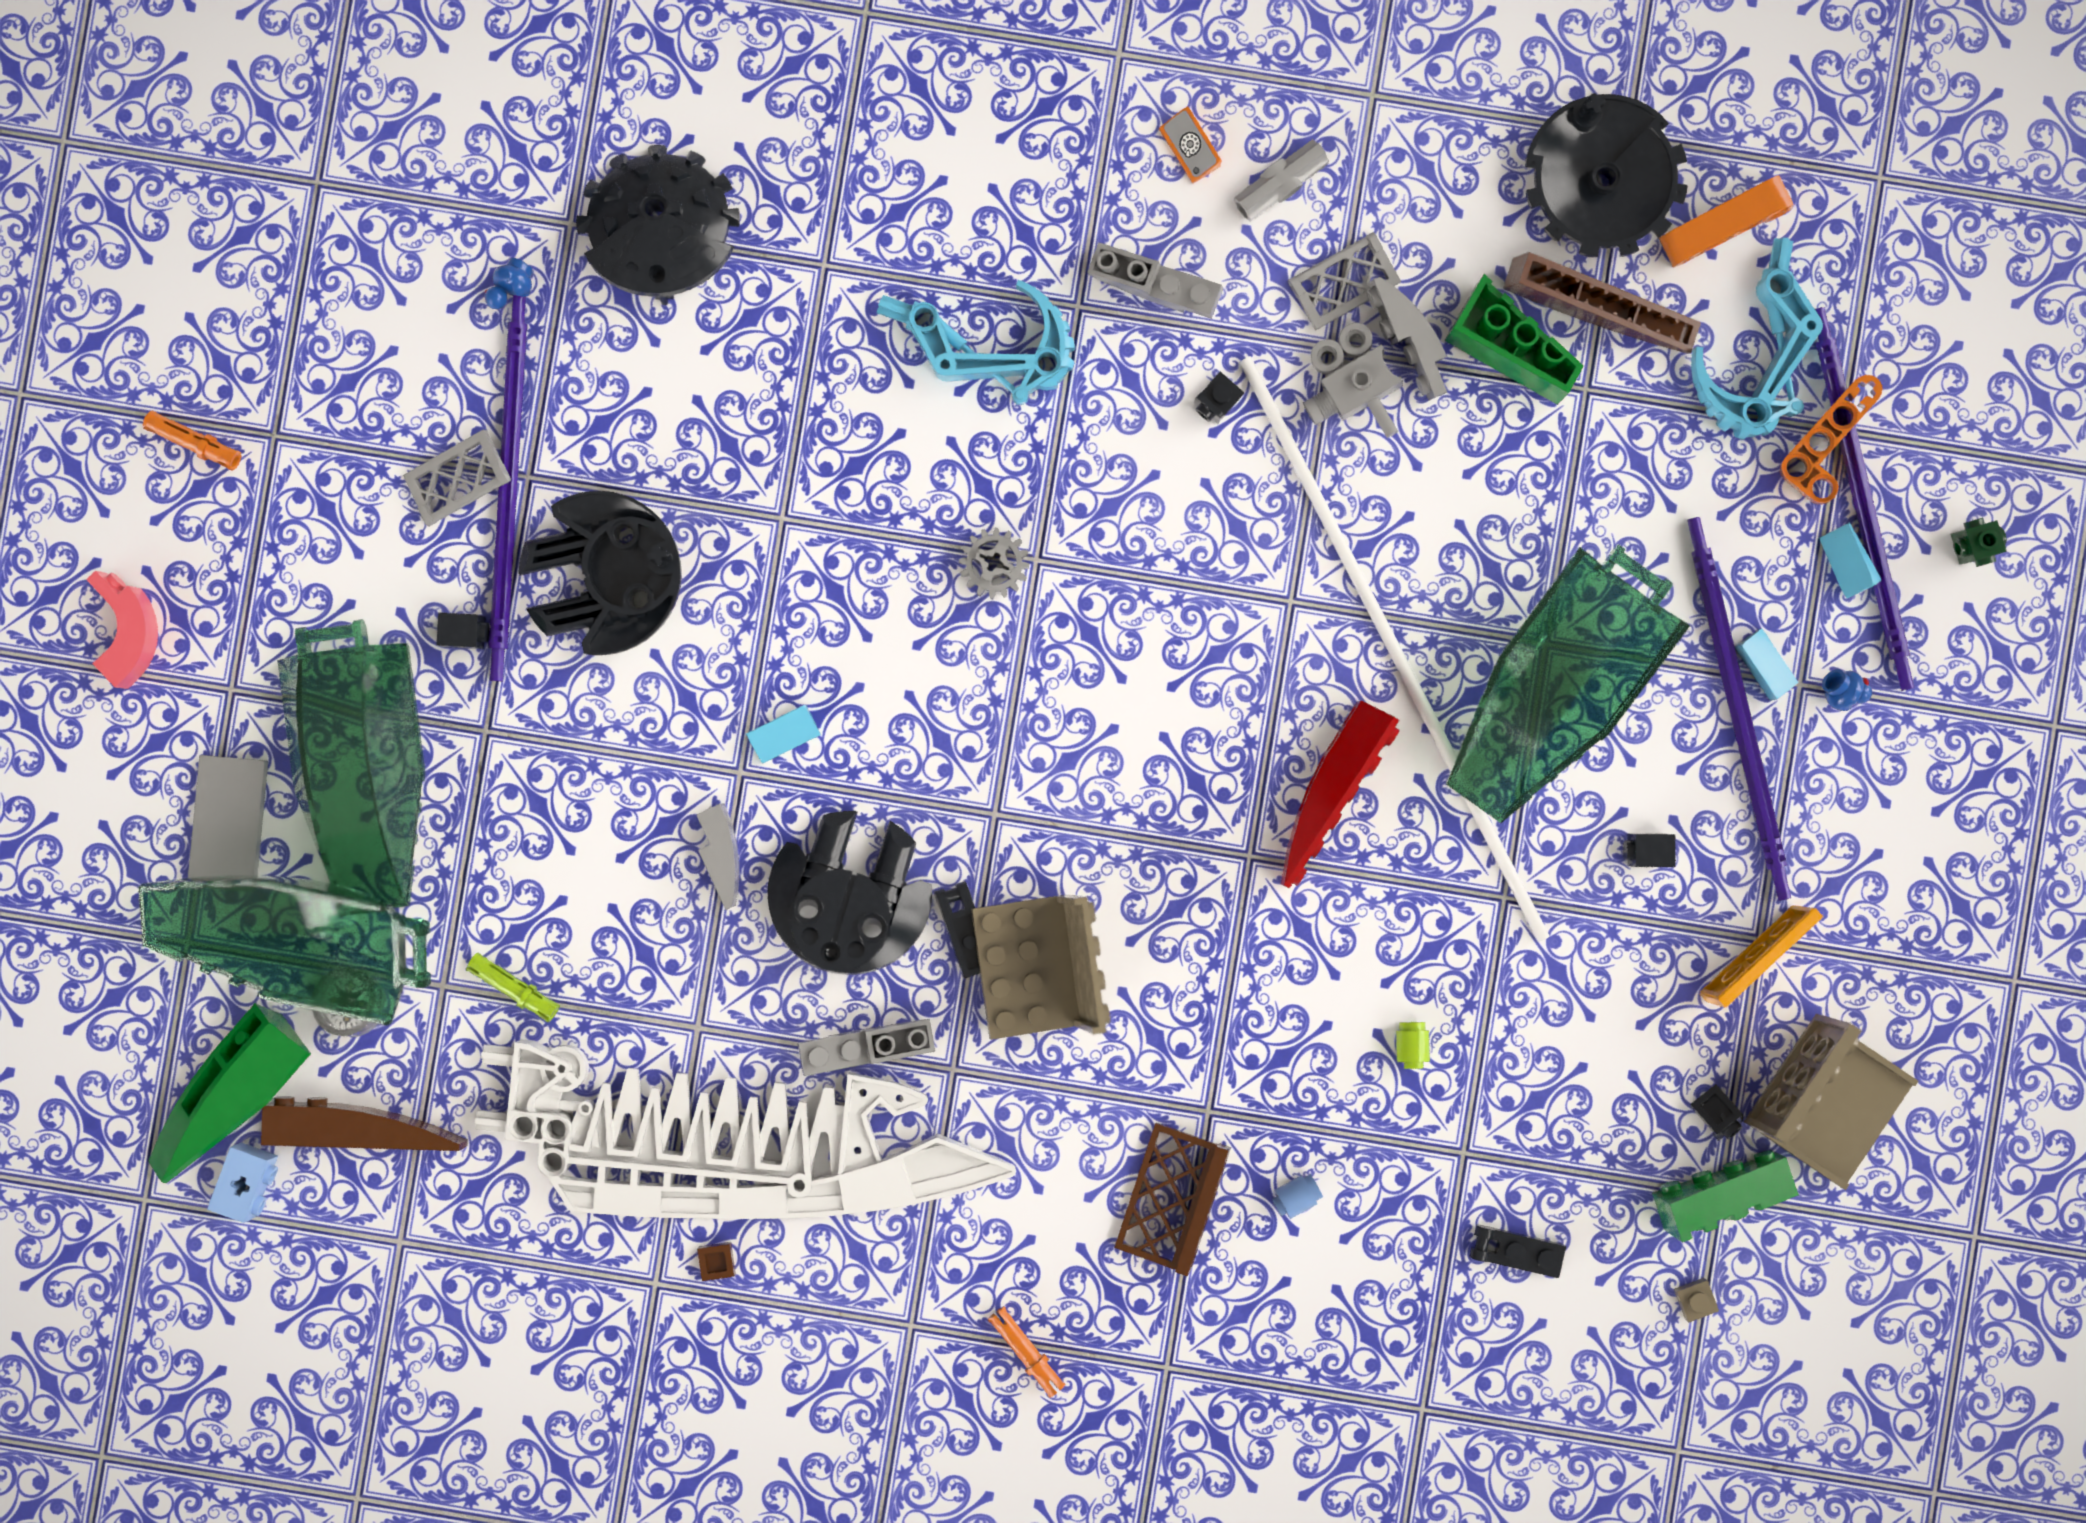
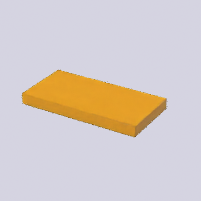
(1760, 955)

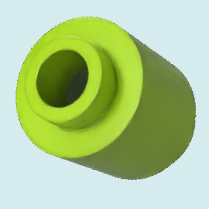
(1413, 1044)

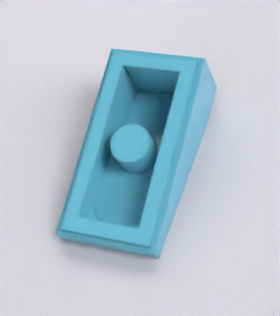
(1849, 560)

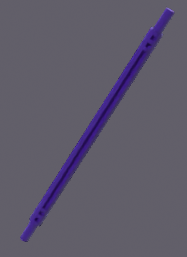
(508, 492)
(1865, 507)
(1739, 709)

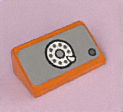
(1190, 145)

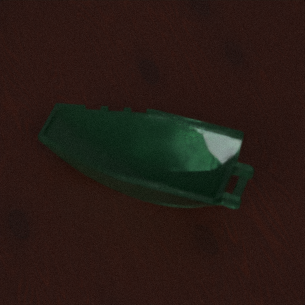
(1564, 680)
(356, 757)
(289, 940)

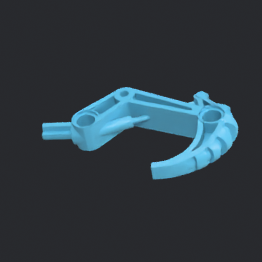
(1787, 312)
(971, 365)

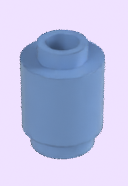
(1297, 1196)

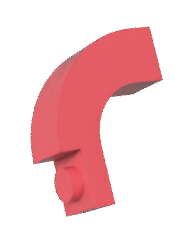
(136, 631)

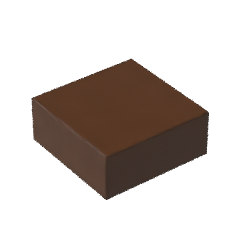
(716, 1261)

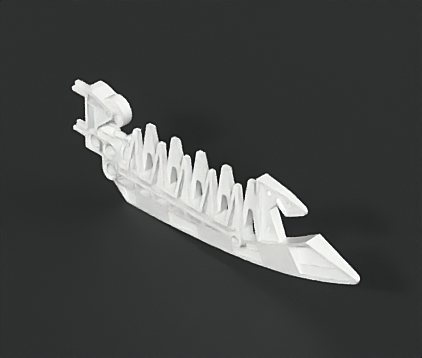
(856, 1182)

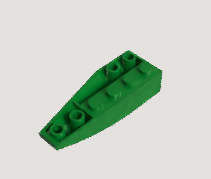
(229, 1088)

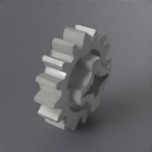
(1000, 550)

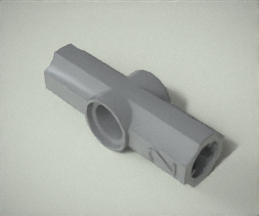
(1281, 180)

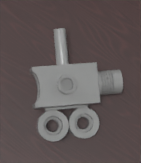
(1356, 383)

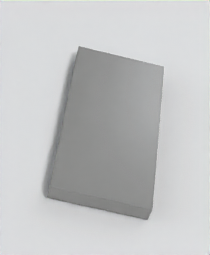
(227, 816)

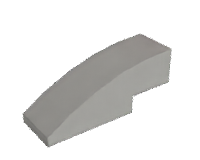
(721, 855)

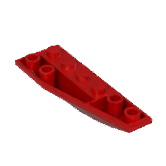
(1336, 782)

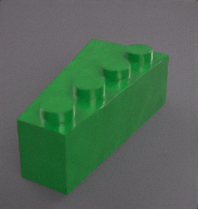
(1513, 343)
(1724, 1194)

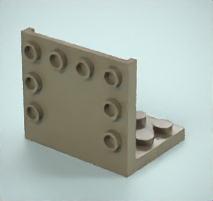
(1040, 966)
(1830, 1099)

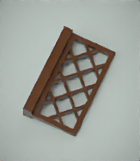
(1199, 1209)

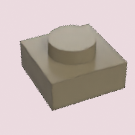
(1696, 1300)

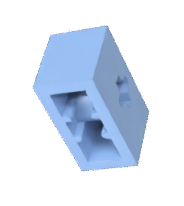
(230, 1195)

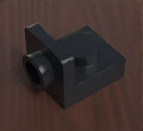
(1217, 398)
(1718, 1113)

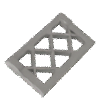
(1319, 270)
(434, 465)

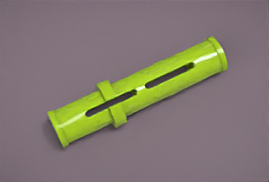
(506, 983)

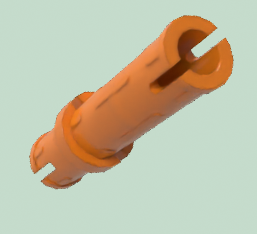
(204, 446)
(1025, 1350)

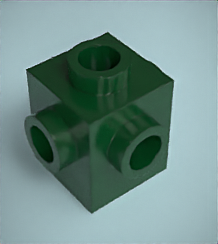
(1979, 542)

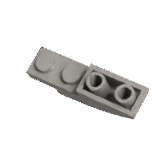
(1154, 282)
(1406, 323)
(866, 1046)

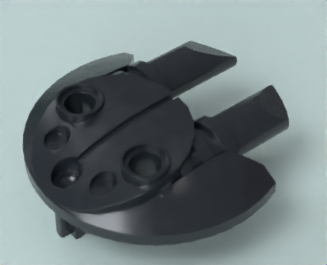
(611, 571)
(847, 901)

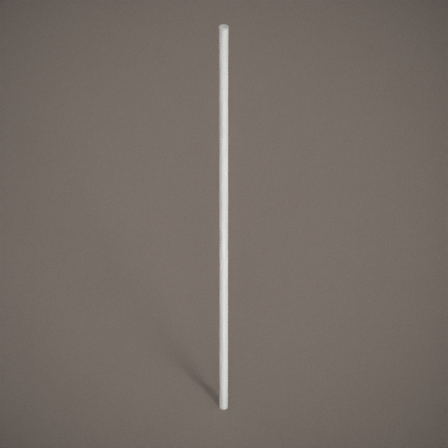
(1389, 639)

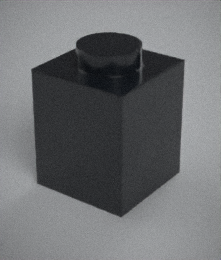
(462, 631)
(1650, 850)

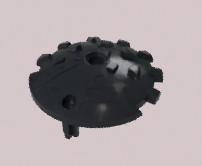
(1613, 139)
(664, 251)

